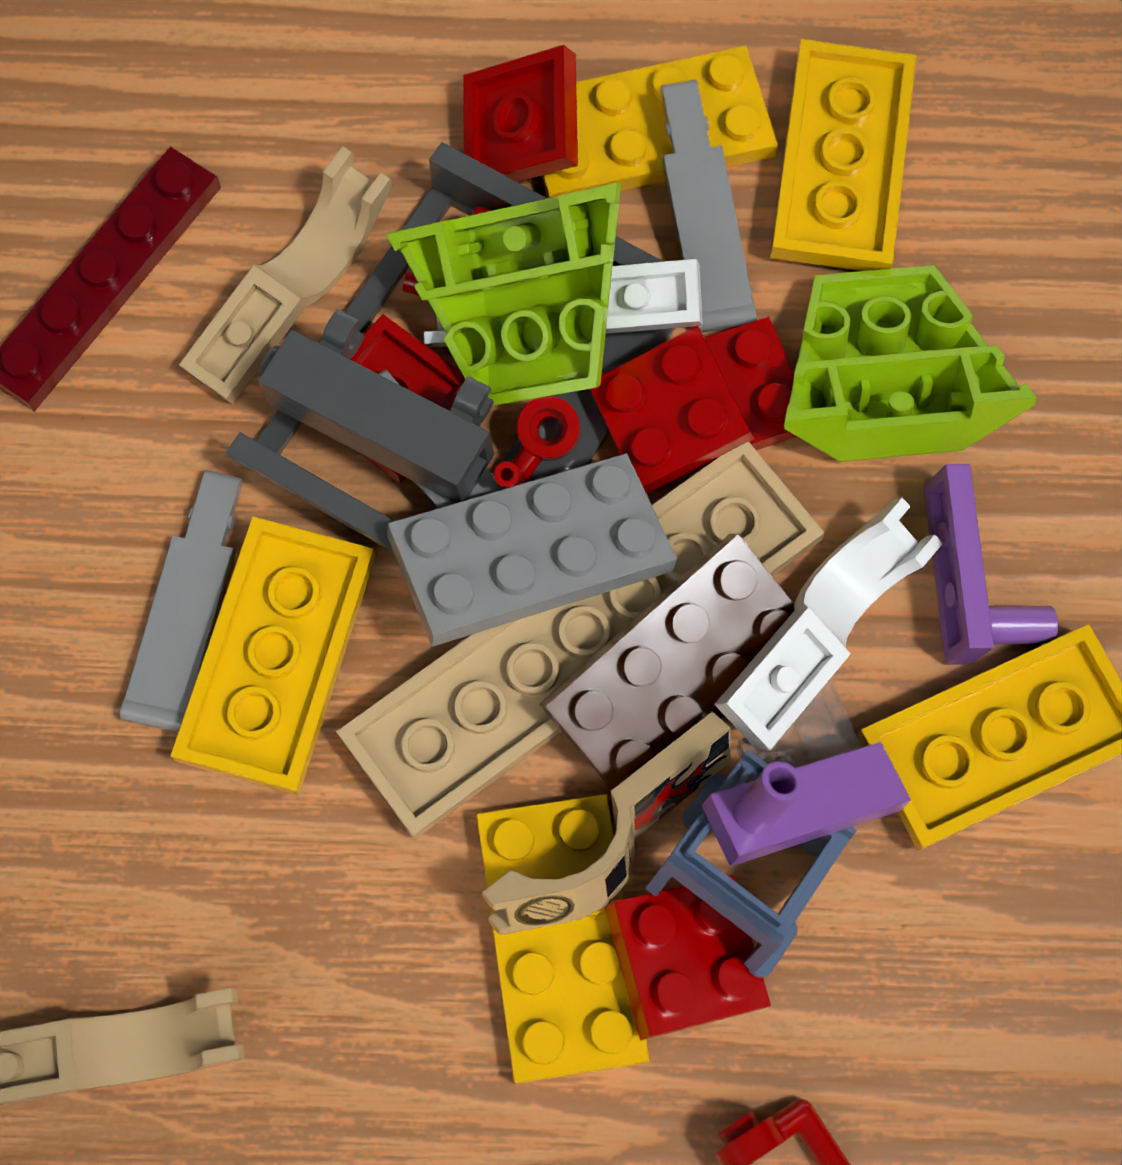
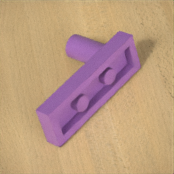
(966, 618)
(804, 802)

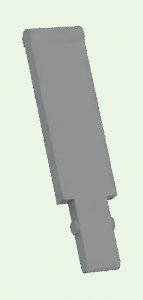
(705, 210)
(184, 609)

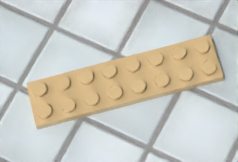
(479, 702)

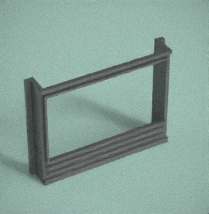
(463, 185)

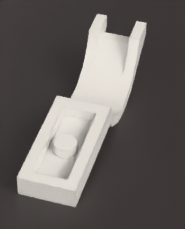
(642, 299)
(814, 637)

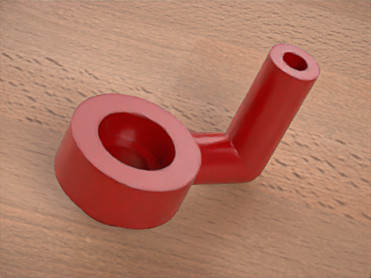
(533, 447)
(750, 1139)

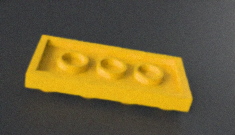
(625, 121)
(844, 156)
(274, 656)
(1003, 736)
(564, 979)

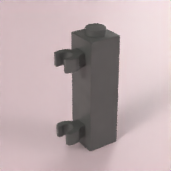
(377, 416)

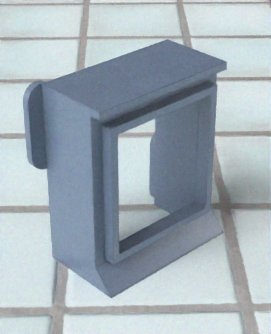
(769, 929)

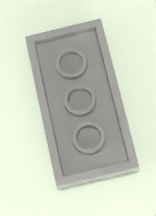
(530, 548)

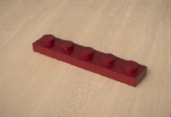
(103, 277)

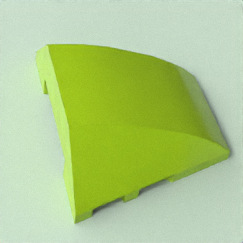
(522, 290)
(896, 369)

